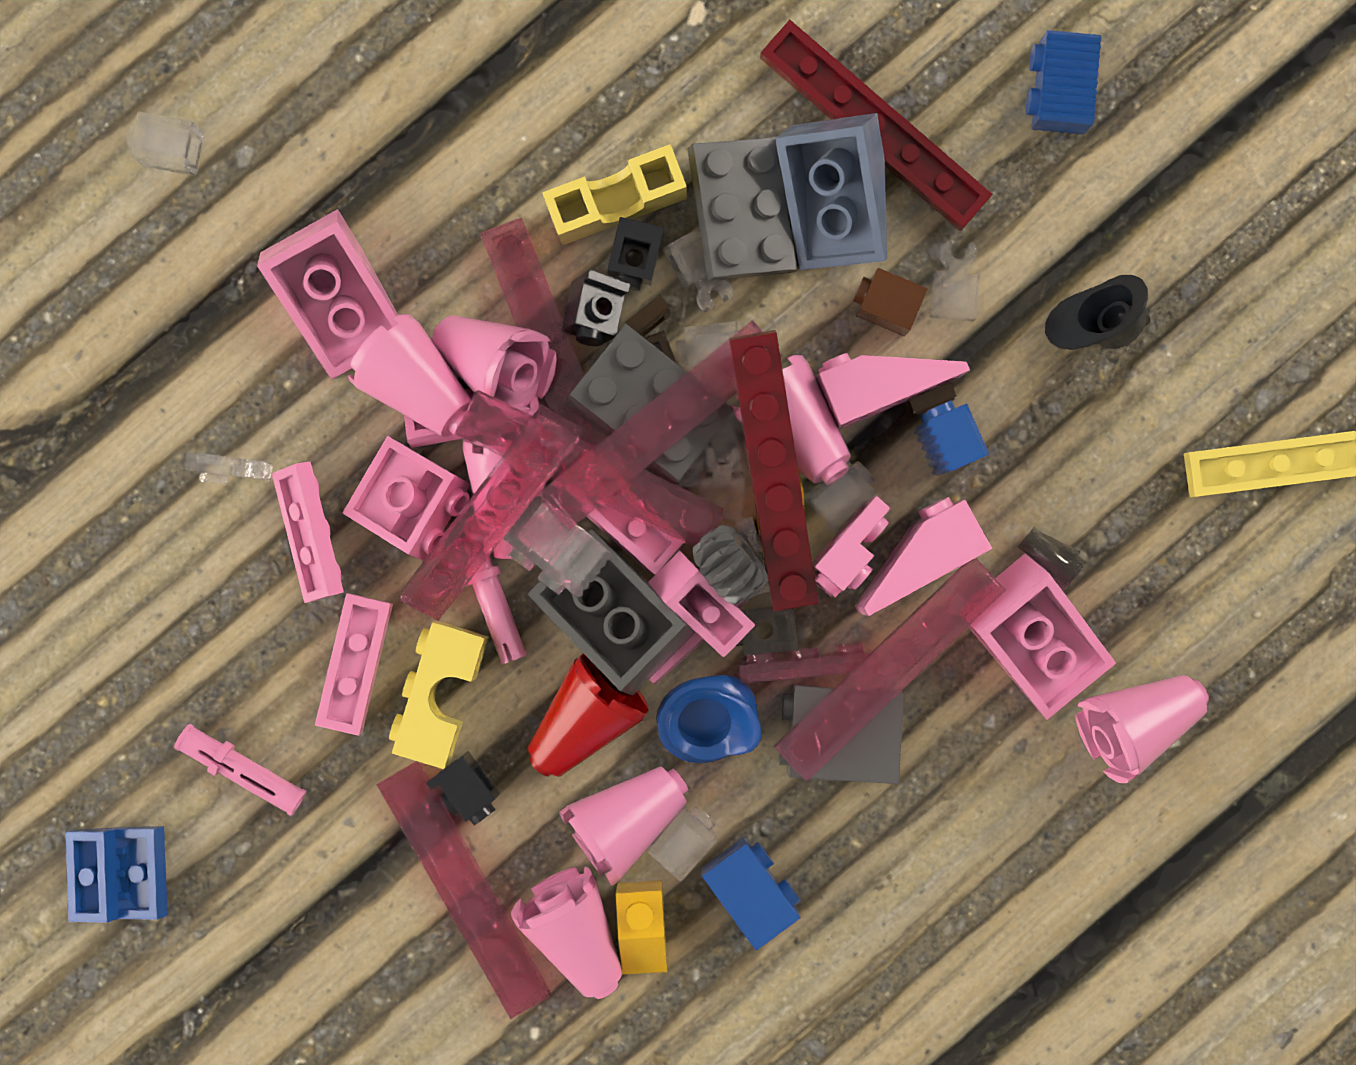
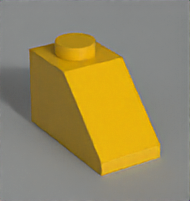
(641, 927)

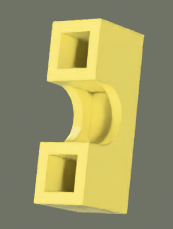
(639, 189)
(424, 730)

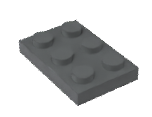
(741, 208)

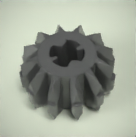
(730, 564)

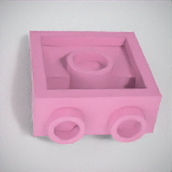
(407, 499)
(844, 559)

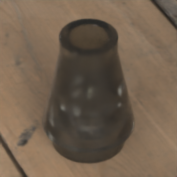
(1054, 556)

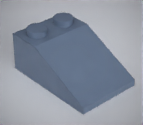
(835, 190)

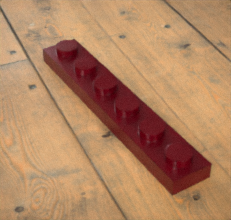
(905, 148)
(773, 469)

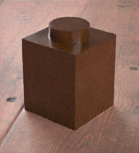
(889, 301)

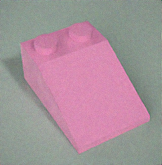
(328, 290)
(877, 383)
(929, 549)
(1040, 638)

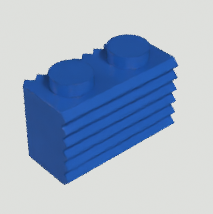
(1064, 82)
(950, 437)

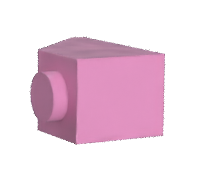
(699, 605)

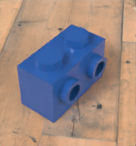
(751, 892)

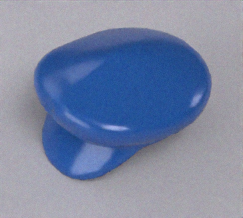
(709, 719)

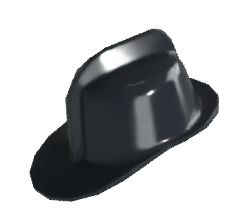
(1104, 315)

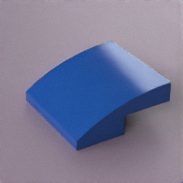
(116, 874)

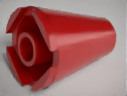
(583, 719)

